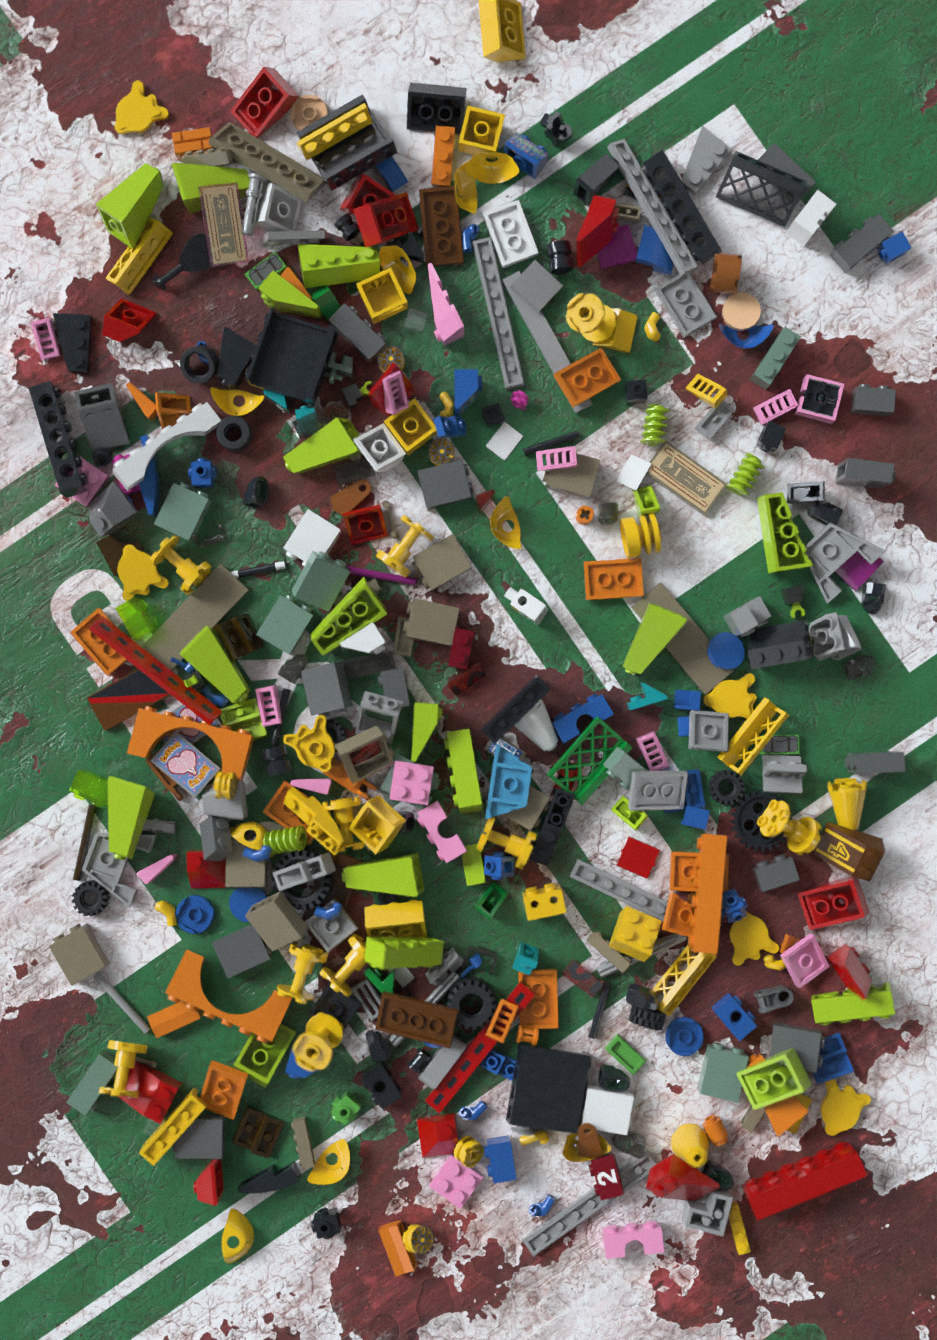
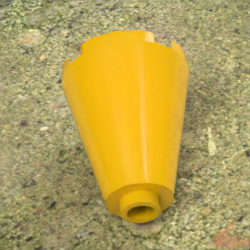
(847, 801)
(691, 1144)

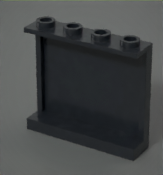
(353, 154)
(291, 357)
(548, 1088)

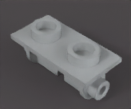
(438, 973)

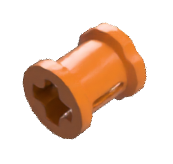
(583, 521)
(532, 1032)

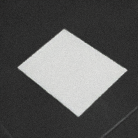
(504, 441)
(633, 472)

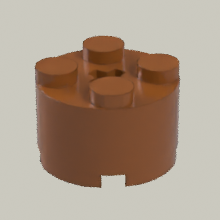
(727, 273)

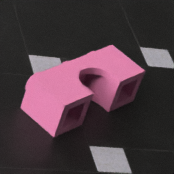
(448, 847)
(616, 1238)

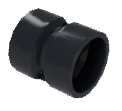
(560, 253)
(277, 761)

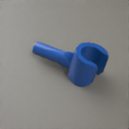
(188, 667)
(475, 963)

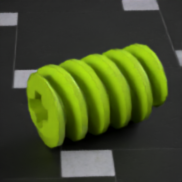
(654, 425)
(745, 475)
(286, 840)

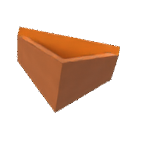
(171, 407)

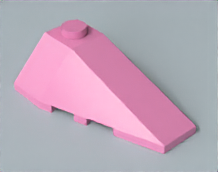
(447, 321)

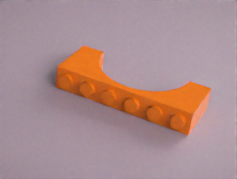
(153, 726)
(187, 988)

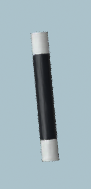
(259, 569)

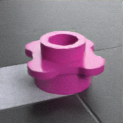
(519, 399)

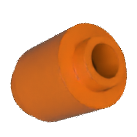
(715, 1130)

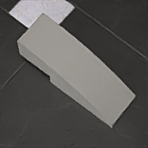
(304, 871)

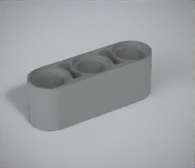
(441, 1063)

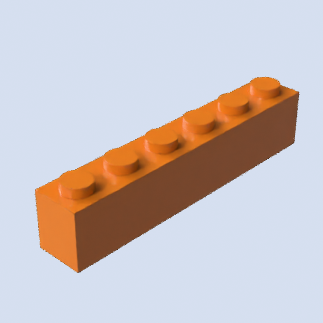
(708, 893)

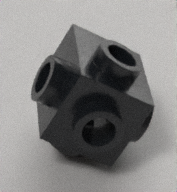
(326, 1223)

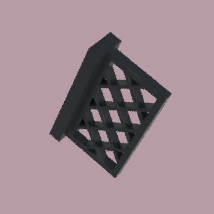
(764, 172)
(515, 709)

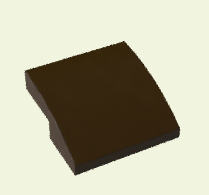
(238, 636)
(257, 1131)

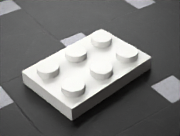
(510, 233)

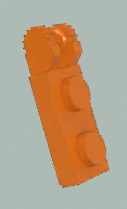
(340, 776)

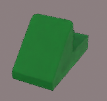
(382, 983)

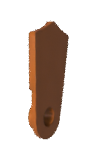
(350, 497)
(588, 1141)

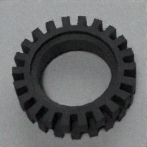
(322, 891)

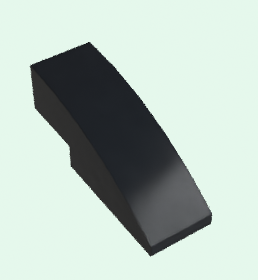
(271, 1179)

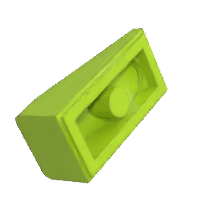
(473, 865)

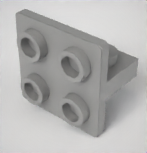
(782, 774)

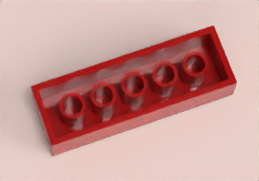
(803, 1180)

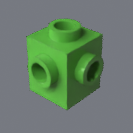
(345, 1108)

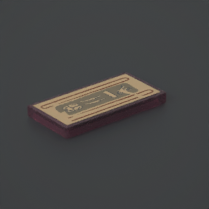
(223, 224)

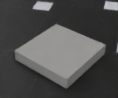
(536, 286)
(708, 731)
(333, 931)

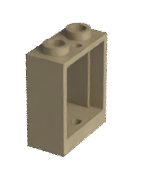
(371, 765)

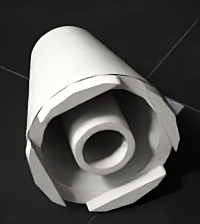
(538, 727)

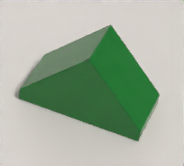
(325, 300)
(491, 900)

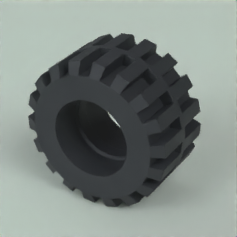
(477, 987)

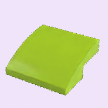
(245, 717)

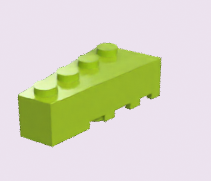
(336, 264)
(780, 535)
(350, 616)
(464, 771)
(403, 952)
(847, 1006)

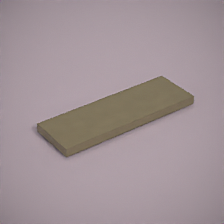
(268, 162)
(202, 608)
(688, 644)

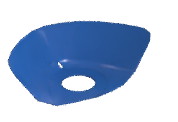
(756, 335)

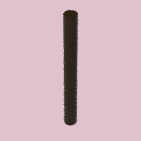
(84, 842)

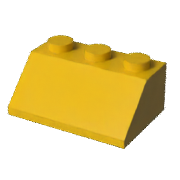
(502, 30)
(396, 920)

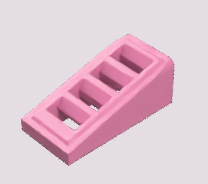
(39, 323)
(790, 399)
(401, 403)
(564, 465)
(262, 706)
(640, 740)
(317, 785)
(151, 872)

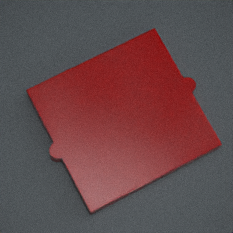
(638, 857)

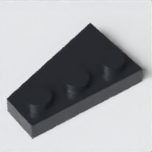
(75, 340)

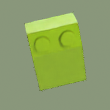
(286, 298)
(425, 721)
(262, 1059)
(774, 1079)

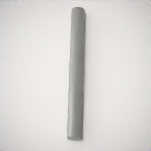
(121, 1002)

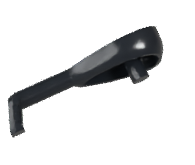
(192, 259)

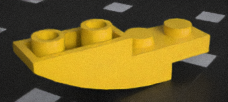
(320, 822)

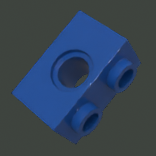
(740, 1026)

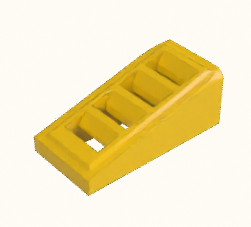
(713, 402)

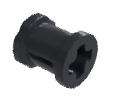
(419, 1060)

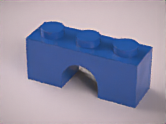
(566, 724)

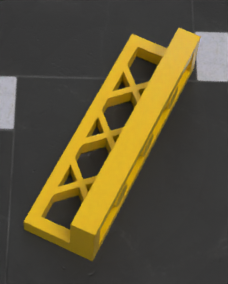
(334, 132)
(141, 257)
(750, 734)
(684, 980)
(172, 1127)

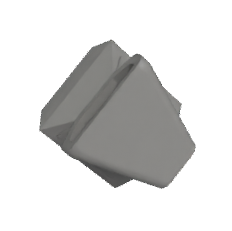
(833, 637)
(225, 808)

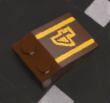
(850, 850)

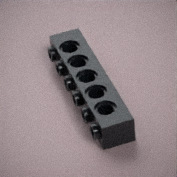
(660, 163)
(41, 396)

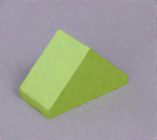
(646, 501)
(632, 818)

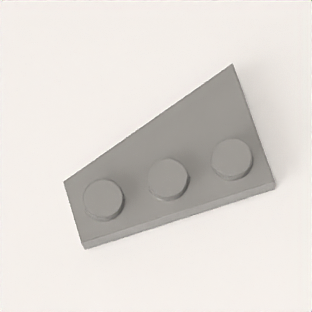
(704, 160)
(292, 237)

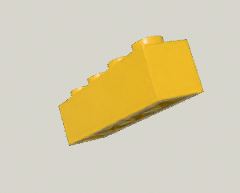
(738, 1229)

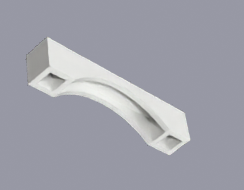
(198, 423)

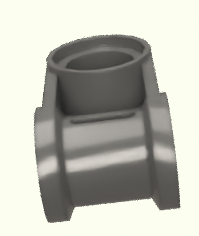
(772, 999)

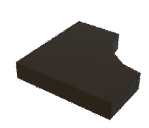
(112, 550)

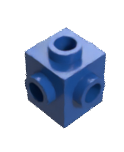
(202, 480)
(499, 865)
(733, 906)

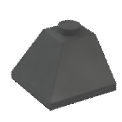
(111, 510)

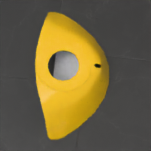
(501, 169)
(467, 189)
(405, 275)
(225, 398)
(503, 512)
(239, 830)
(570, 1152)
(327, 1174)
(237, 1226)

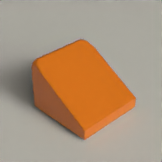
(788, 942)

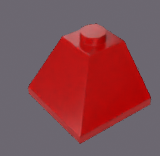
(126, 320)
(204, 872)
(438, 1135)
(210, 1183)

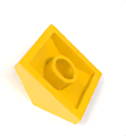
(623, 335)

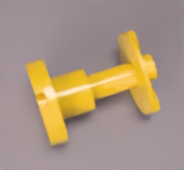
(591, 317)
(400, 552)
(186, 569)
(344, 816)
(801, 834)
(513, 845)
(354, 960)
(304, 965)
(314, 1047)
(124, 1060)

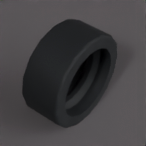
(189, 373)

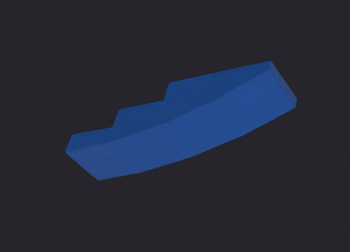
(150, 484)

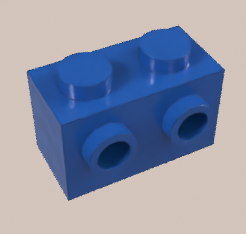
(501, 1159)

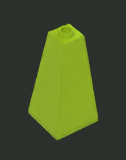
(192, 175)
(130, 204)
(325, 447)
(652, 635)
(212, 661)
(126, 815)
(389, 875)

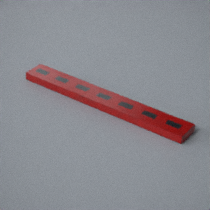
(155, 670)
(475, 1052)

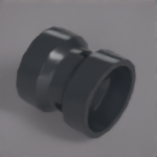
(347, 227)

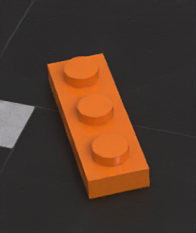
(443, 156)

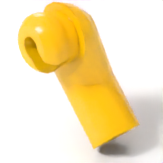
(651, 329)
(448, 403)
(168, 910)
(773, 964)
(539, 1135)

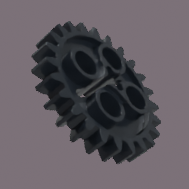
(745, 812)

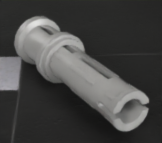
(254, 194)

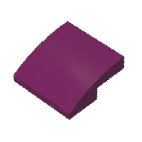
(619, 250)
(857, 570)

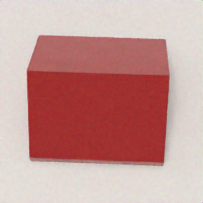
(365, 524)

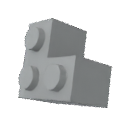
(747, 616)
(709, 1216)

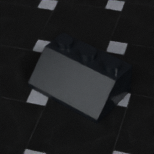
(435, 106)
(780, 644)

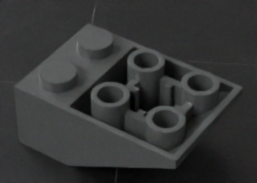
(102, 416)

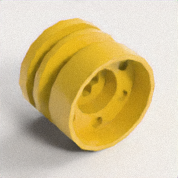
(644, 535)

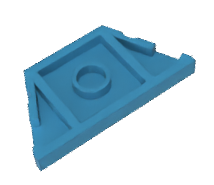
(508, 783)

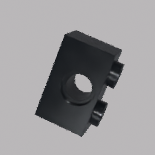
(377, 1073)

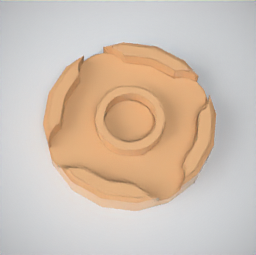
(307, 110)
(741, 311)

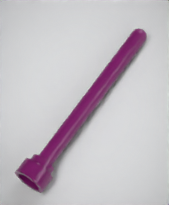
(382, 575)

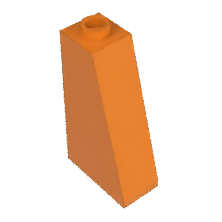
(784, 1112)

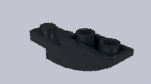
(552, 827)

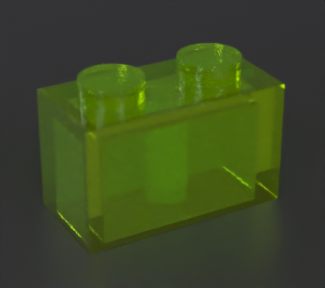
(137, 618)
(91, 787)

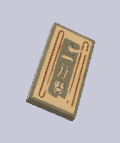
(685, 478)

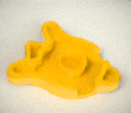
(138, 112)
(138, 573)
(732, 697)
(313, 745)
(750, 937)
(841, 1107)

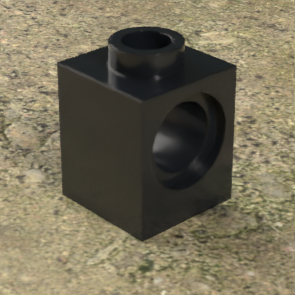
(636, 392)
(770, 437)

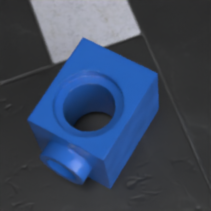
(893, 248)

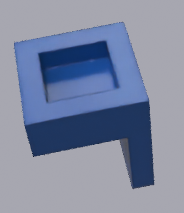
(687, 700)
(695, 817)

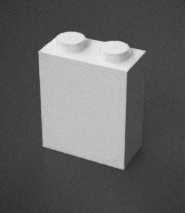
(311, 535)
(608, 1109)

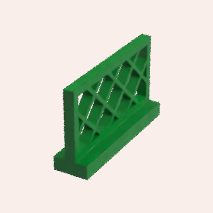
(598, 773)

